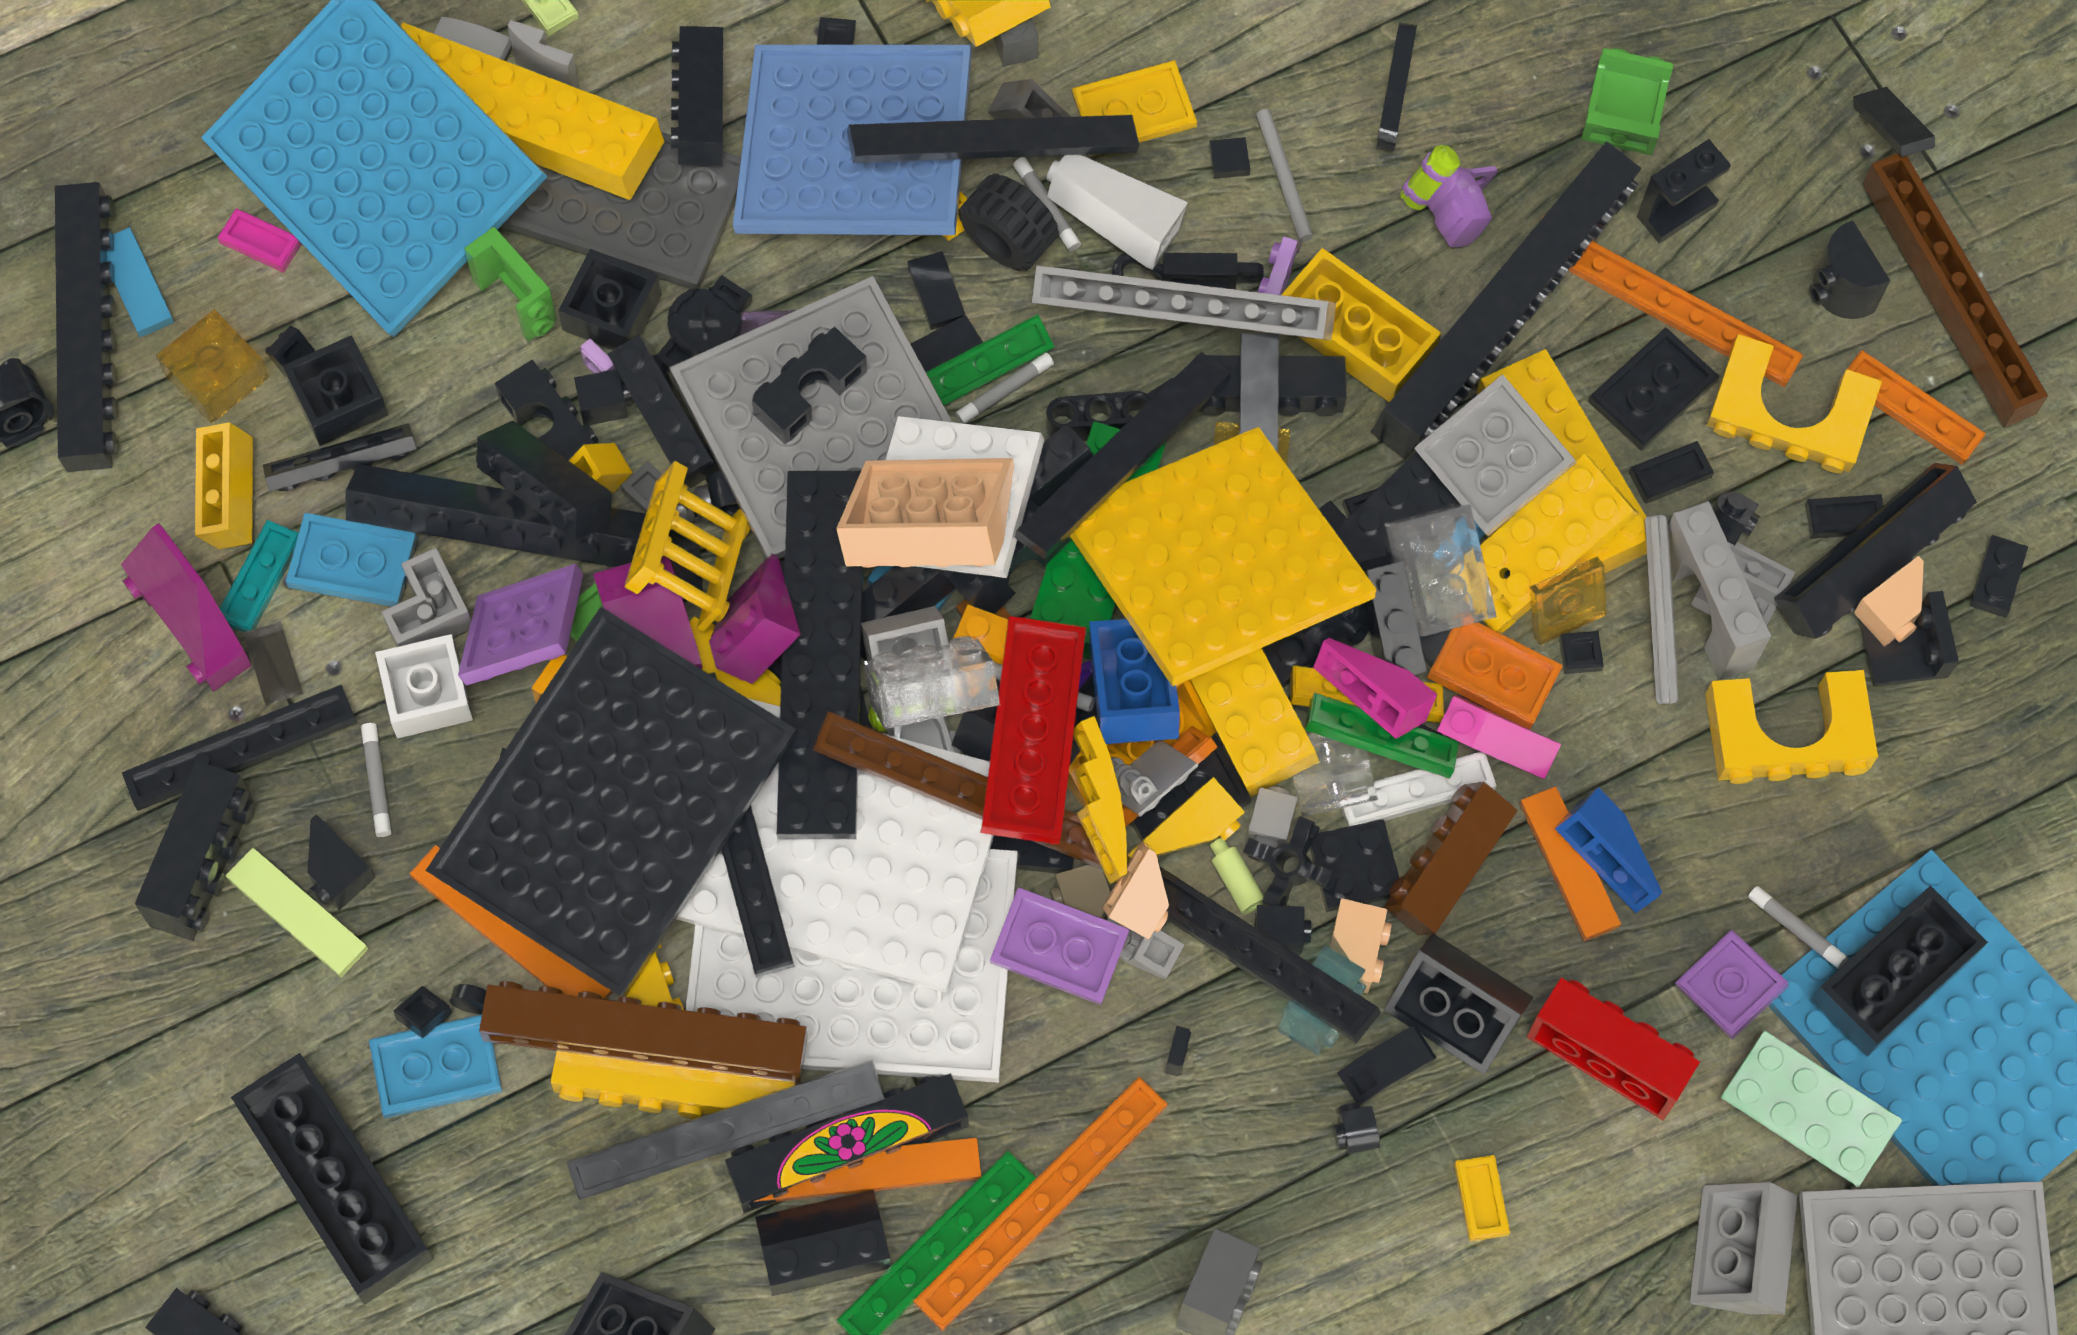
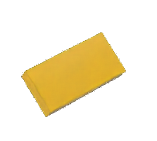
(1481, 1198)

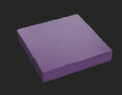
(1732, 984)

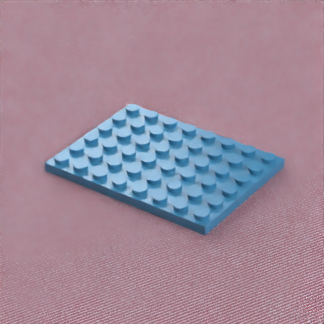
(373, 158)
(1978, 1068)

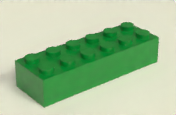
(1070, 587)

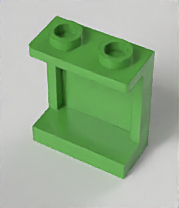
(1627, 101)
(492, 259)

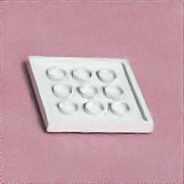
(948, 440)

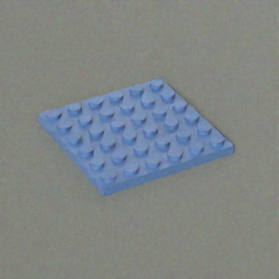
(797, 147)

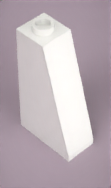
(1117, 206)

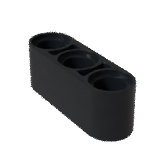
(1082, 407)

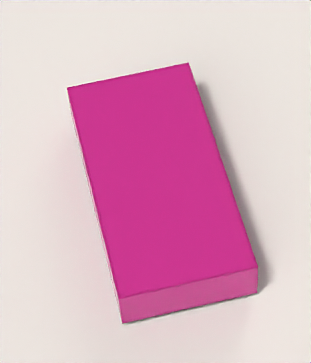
(259, 240)

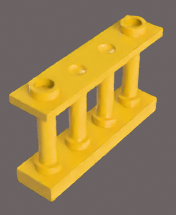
(655, 543)

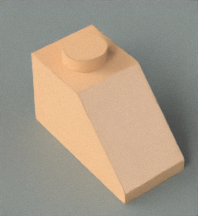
(1894, 604)
(1140, 895)

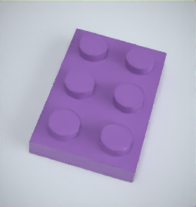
(1059, 946)

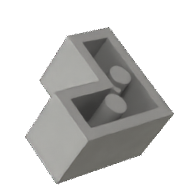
(435, 607)

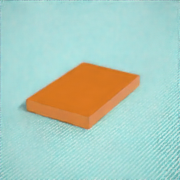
(1495, 672)

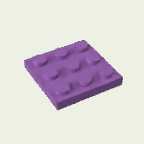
(521, 624)

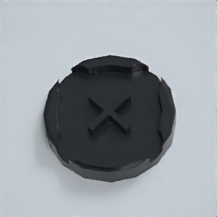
(703, 320)

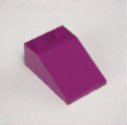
(652, 611)
(756, 625)

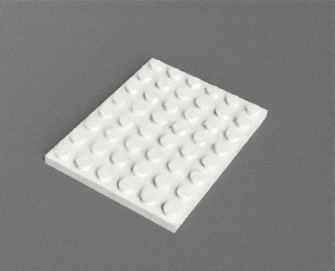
(871, 902)
(870, 1015)

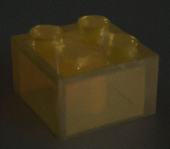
(212, 366)

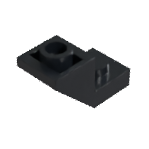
(1387, 1065)

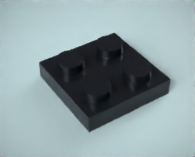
(1361, 860)

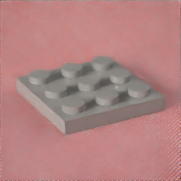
(1495, 455)

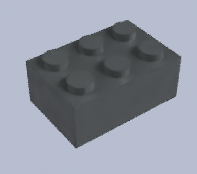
(1220, 1287)

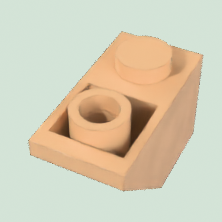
(1358, 935)

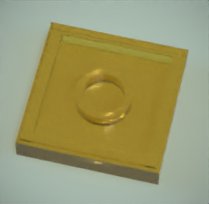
(1568, 600)

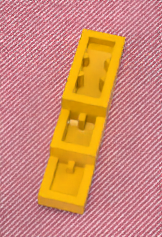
(1104, 814)

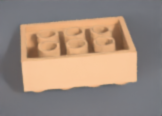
(927, 513)

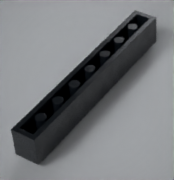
(83, 327)
(481, 516)
(919, 587)

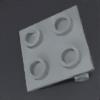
(1151, 776)

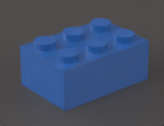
(1129, 687)

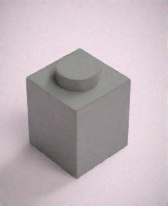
(1272, 816)

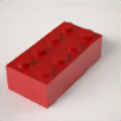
(1613, 1048)

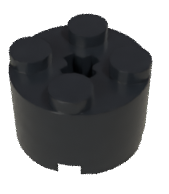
(22, 404)

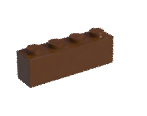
(1450, 857)

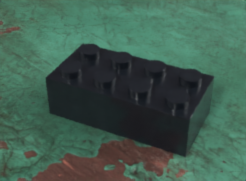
(195, 851)
(1898, 971)

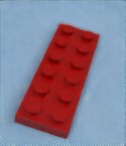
(1033, 730)

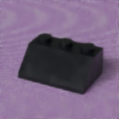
(1458, 1003)
(823, 1242)

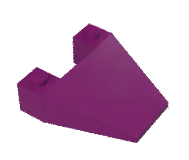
(186, 606)

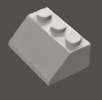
(1744, 1248)

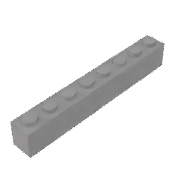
(1184, 302)

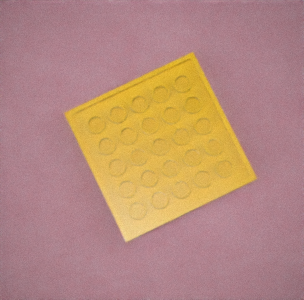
(1219, 556)

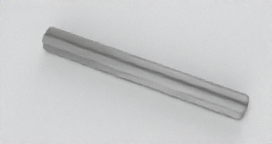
(1662, 609)

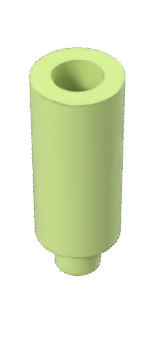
(1236, 877)

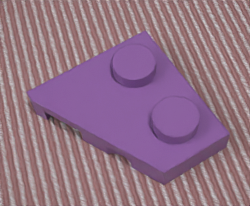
(1282, 257)

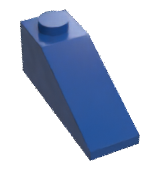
(1610, 847)

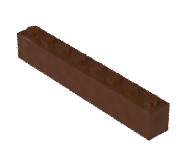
(1954, 289)
(644, 1032)

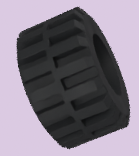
(1008, 222)

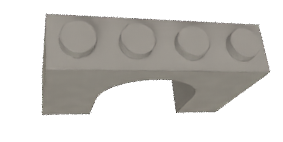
(1737, 624)

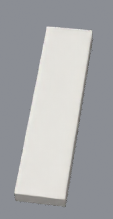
(1419, 791)

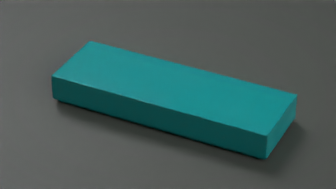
(259, 577)

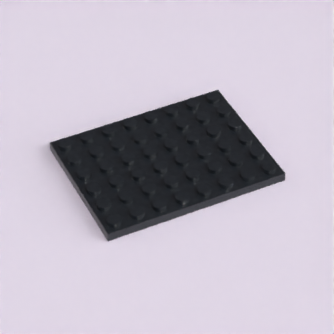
(612, 801)

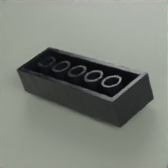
(332, 1178)

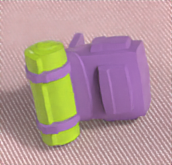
(1451, 195)

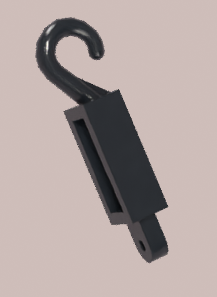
(1200, 269)

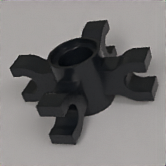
(1302, 838)

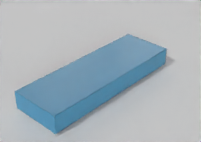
(137, 285)

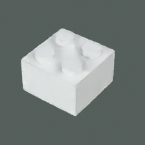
(423, 686)

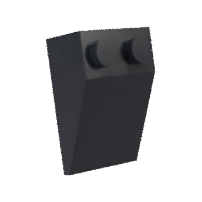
(627, 1309)

